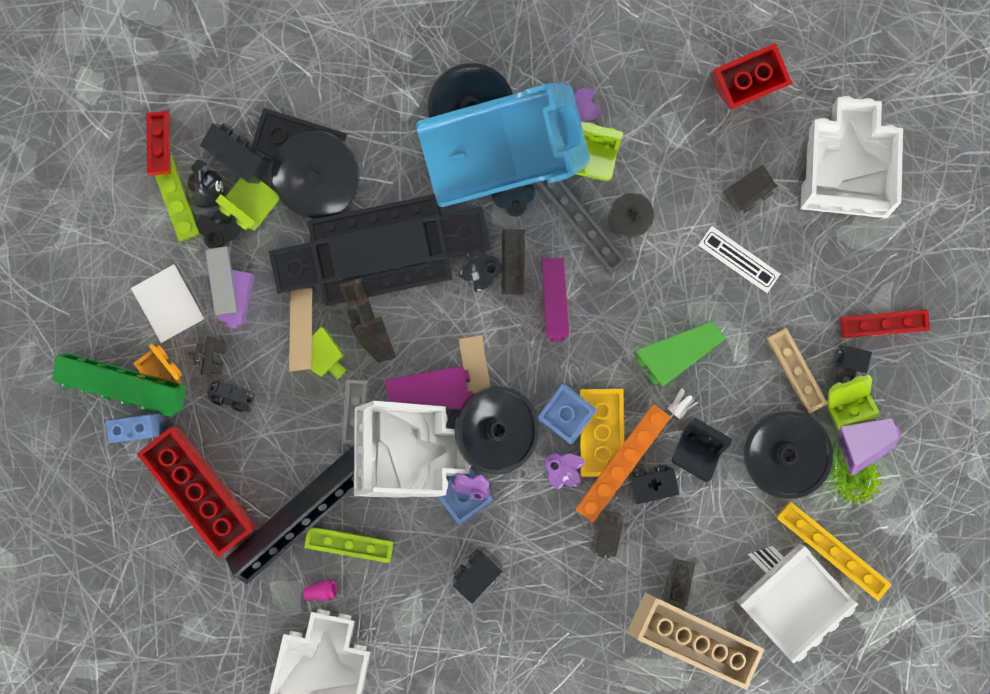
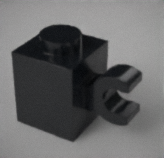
(851, 360)

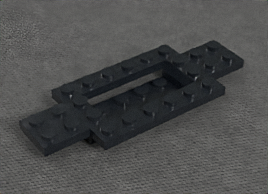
(380, 241)

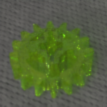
(850, 485)

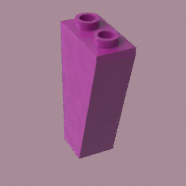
(555, 299)
(432, 388)

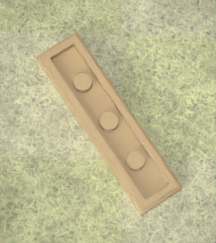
(797, 370)

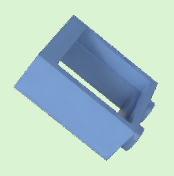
(135, 427)

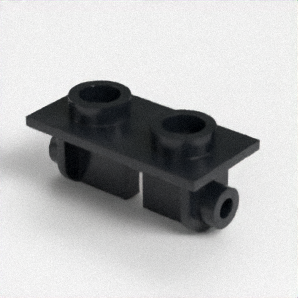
(222, 395)

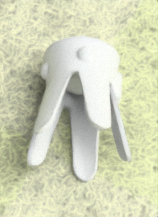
(680, 410)

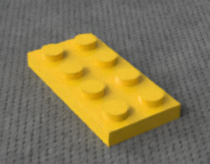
(604, 431)

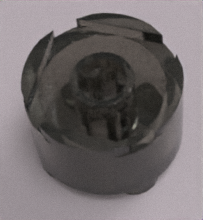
(626, 227)

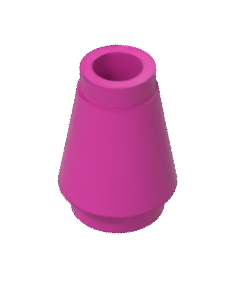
(321, 591)

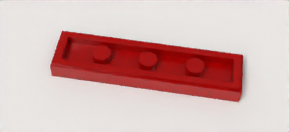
(884, 323)

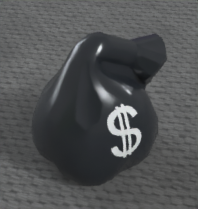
(204, 185)

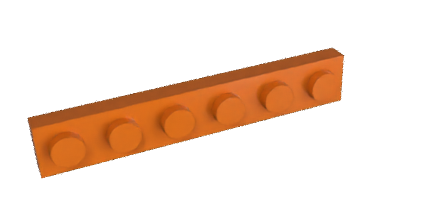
(622, 463)

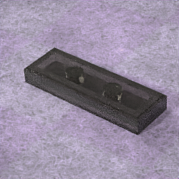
(513, 261)

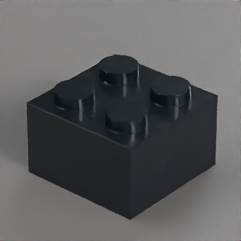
(477, 574)

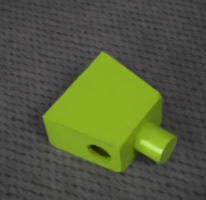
(326, 355)

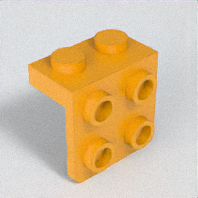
(155, 364)

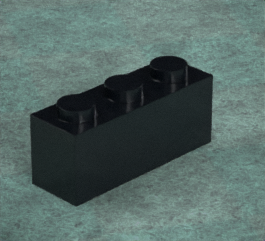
(236, 152)

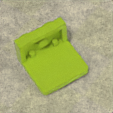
(602, 149)
(248, 203)
(851, 402)

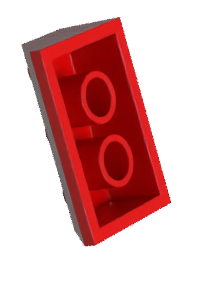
(751, 77)

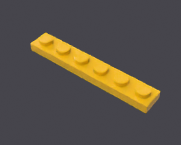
(833, 550)

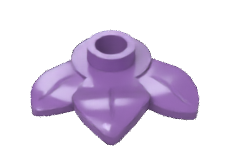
(587, 110)
(566, 472)
(476, 487)

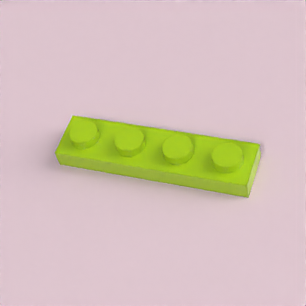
(178, 204)
(349, 544)

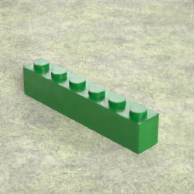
(119, 383)

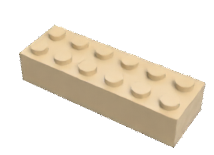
(695, 641)

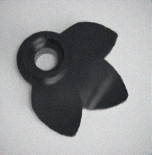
(520, 195)
(219, 225)
(477, 270)

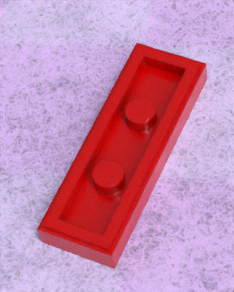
(158, 143)

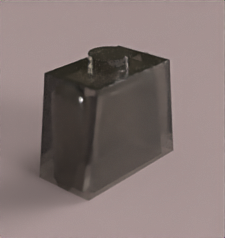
(607, 534)

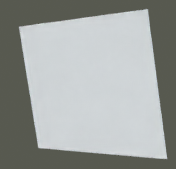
(167, 303)

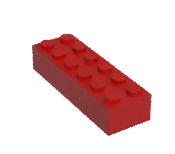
(197, 490)

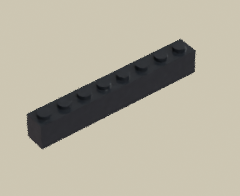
(293, 519)

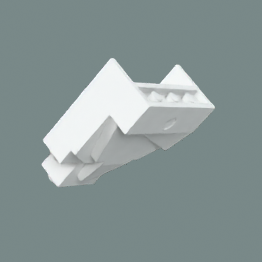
(853, 161)
(404, 450)
(322, 659)

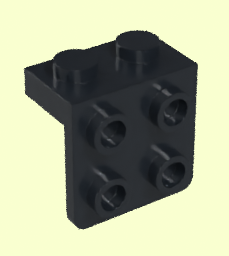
(700, 449)

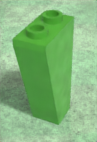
(678, 352)

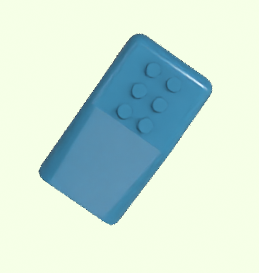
(504, 144)

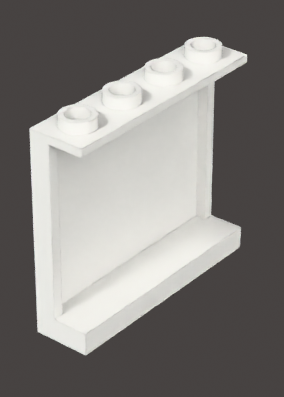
(797, 603)

